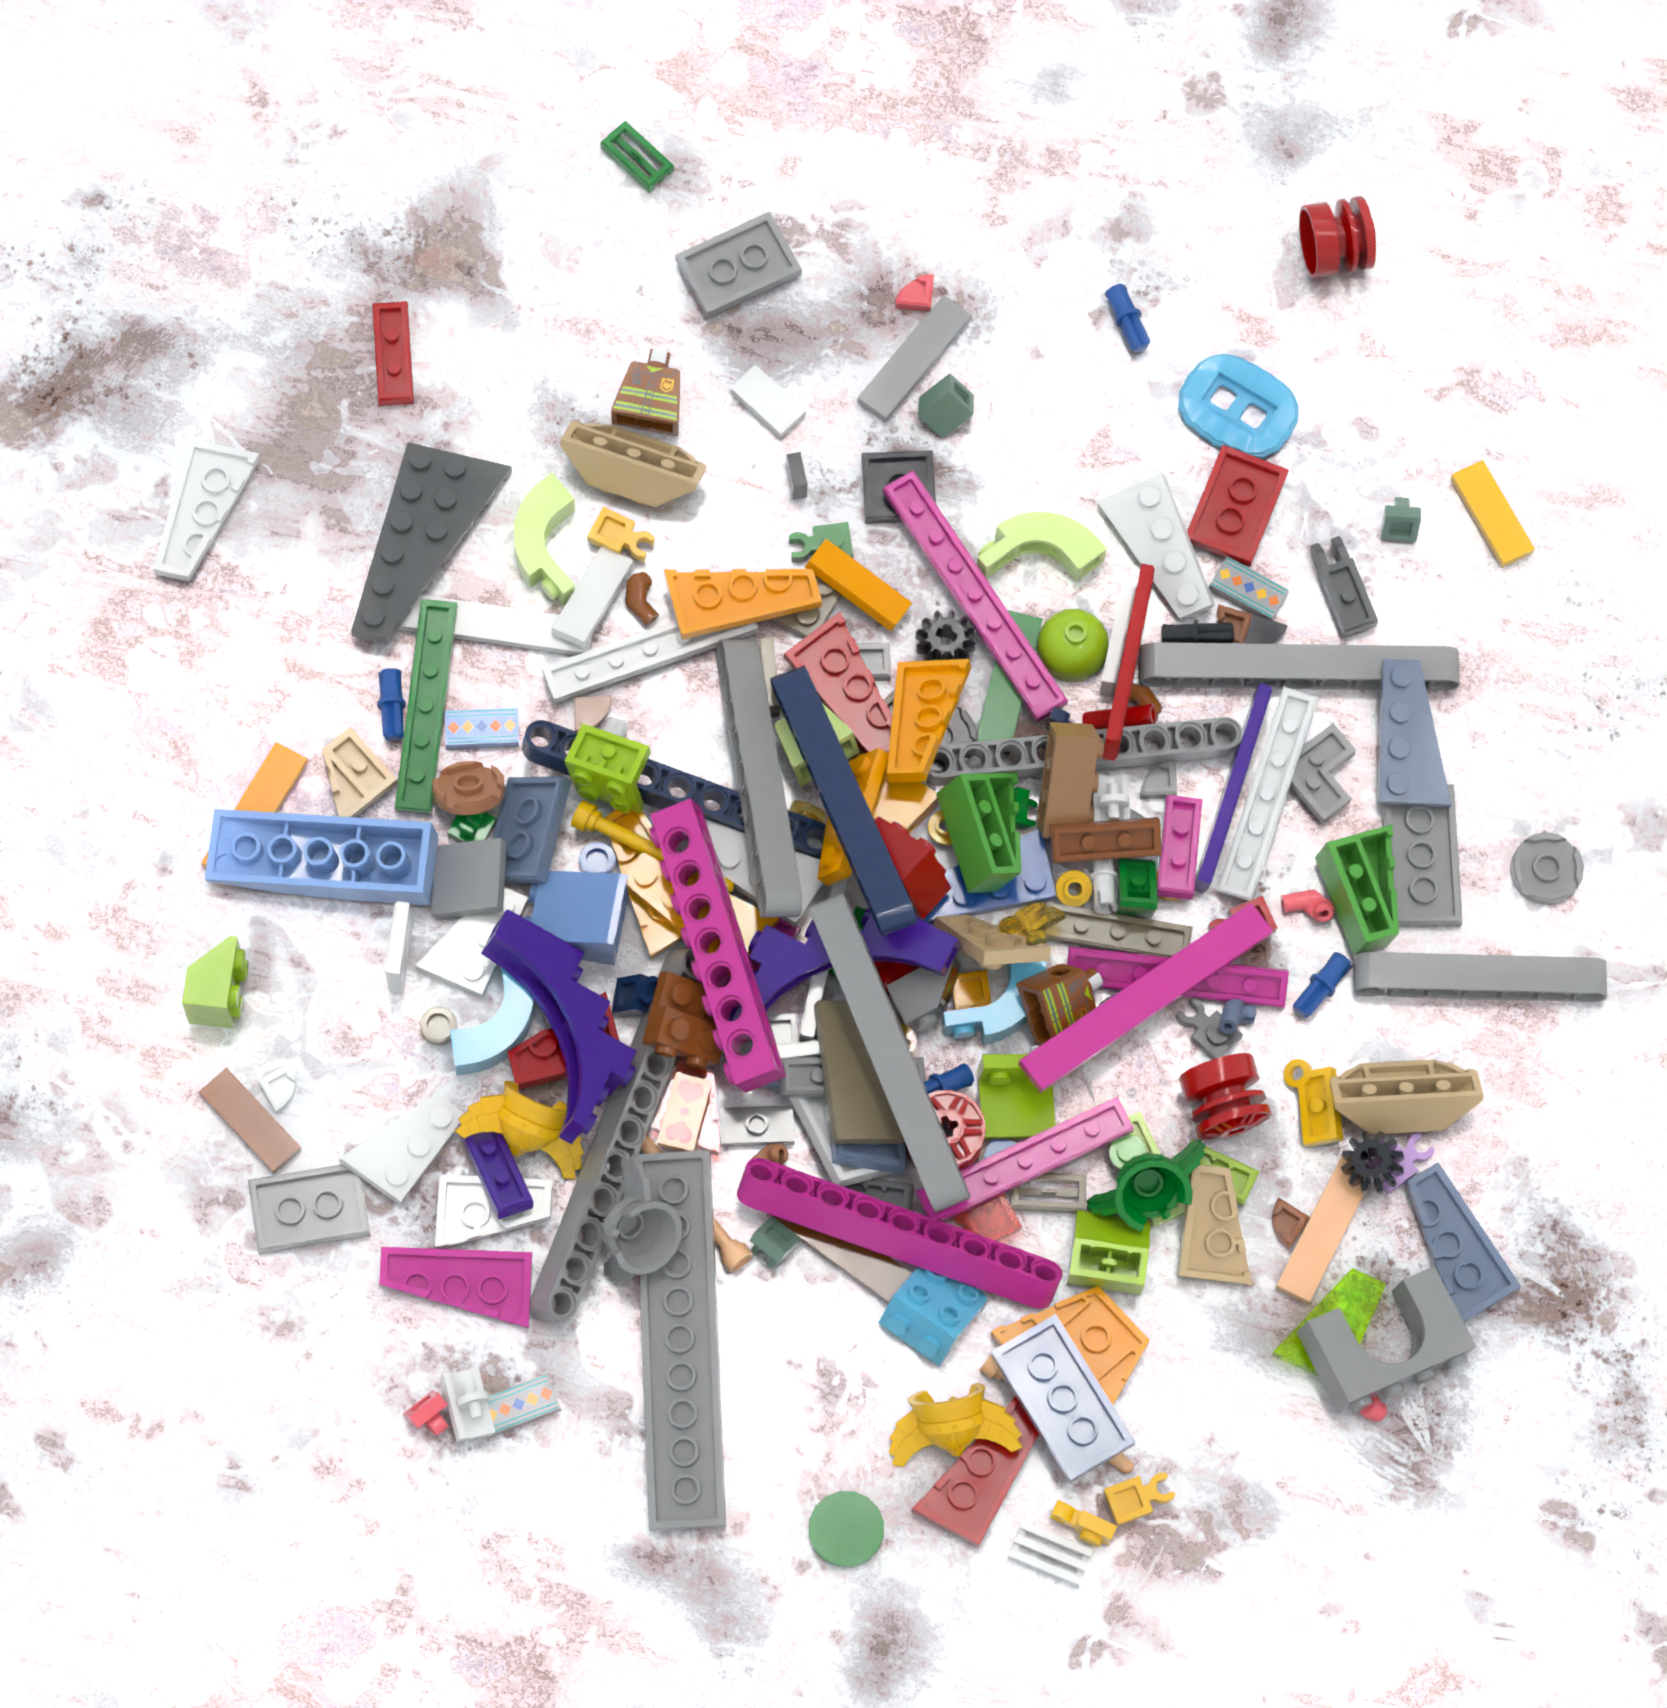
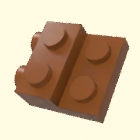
(680, 1022)

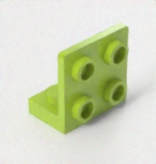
(607, 768)
(1010, 1100)

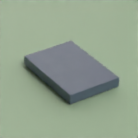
(530, 825)

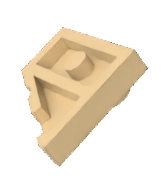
(355, 774)

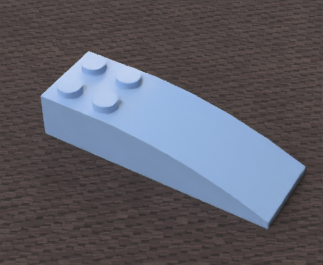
(323, 856)

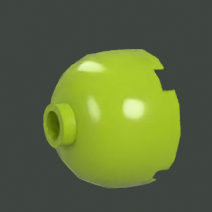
(1073, 645)

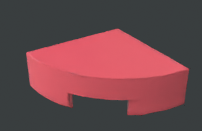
(916, 294)

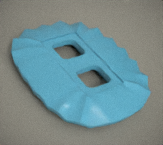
(1251, 387)

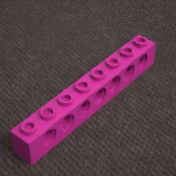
(763, 1062)

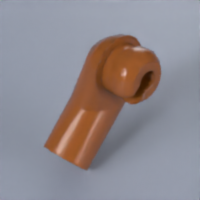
(636, 595)
(1144, 696)

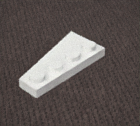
(201, 502)
(1157, 537)
(735, 865)

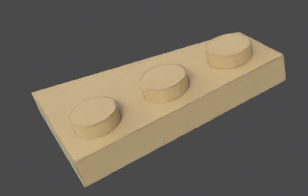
(988, 946)
(1212, 1231)

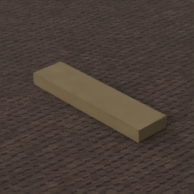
(1118, 932)

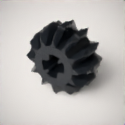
(933, 631)
(1362, 1151)

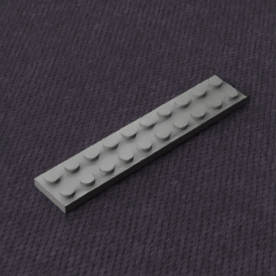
(683, 1354)

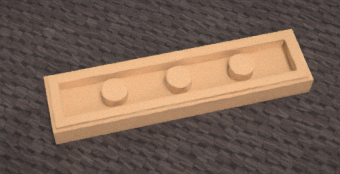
(1320, 1237)

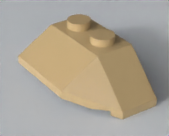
(631, 463)
(1406, 1095)

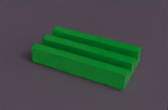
(657, 176)

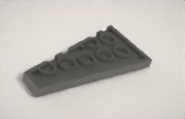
(424, 524)

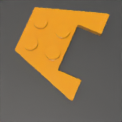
(1100, 1332)

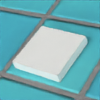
(399, 947)

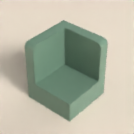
(946, 405)

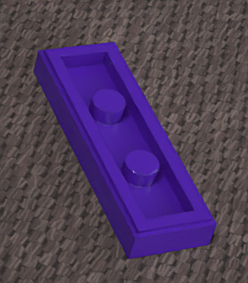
(498, 1173)

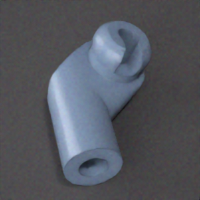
(1234, 1014)

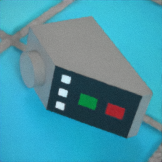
(923, 995)

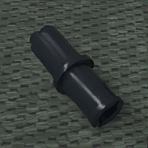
(1198, 633)

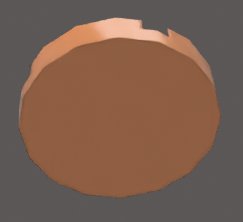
(468, 788)

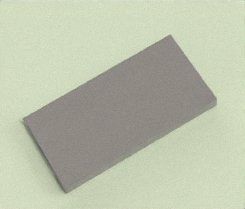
(1425, 864)

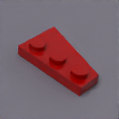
(541, 1058)

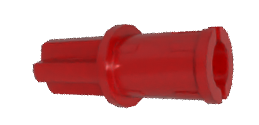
(1135, 716)

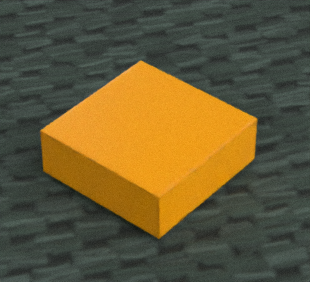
(971, 990)

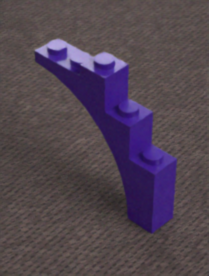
(789, 962)
(576, 1014)

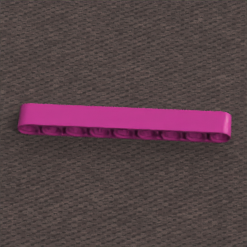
(899, 1233)

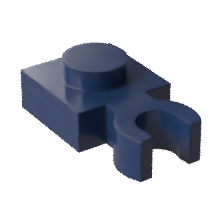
(633, 994)

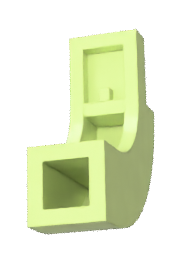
(536, 518)
(1044, 534)

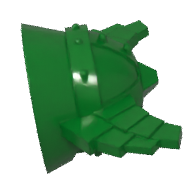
(1150, 1186)

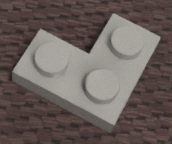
(1313, 773)

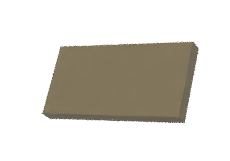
(853, 1090)

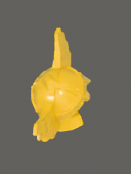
(524, 1125)
(952, 1425)

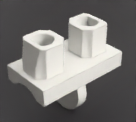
(1112, 798)
(467, 1404)

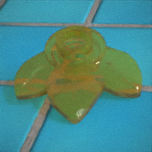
(1032, 922)

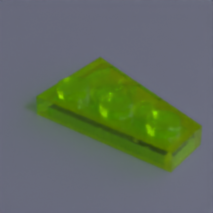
(1357, 1298)

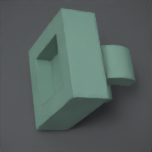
(1400, 521)
(774, 1240)

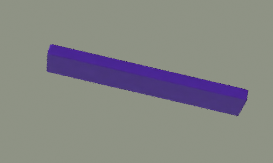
(1232, 788)

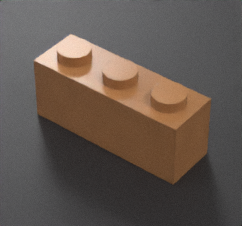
(1069, 775)

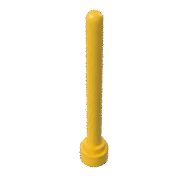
(588, 818)

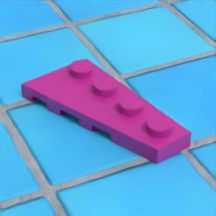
(471, 1280)

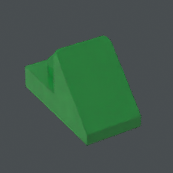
(1137, 888)

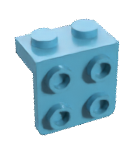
(932, 1312)

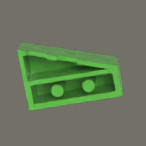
(982, 828)
(1362, 887)

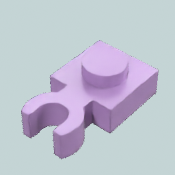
(1411, 1155)

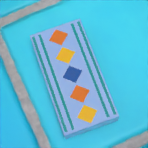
(481, 728)

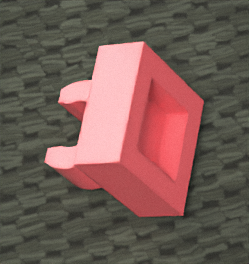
(426, 1412)

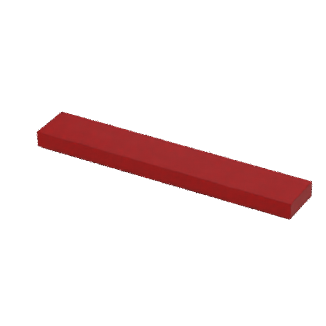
(1128, 662)

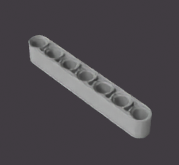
(1480, 977)

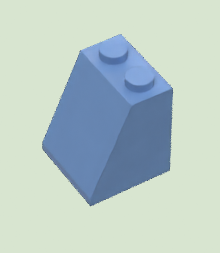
(582, 911)

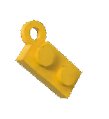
(1319, 1118)

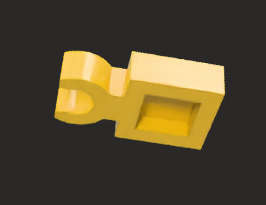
(617, 533)
(1132, 1500)
(1091, 1528)

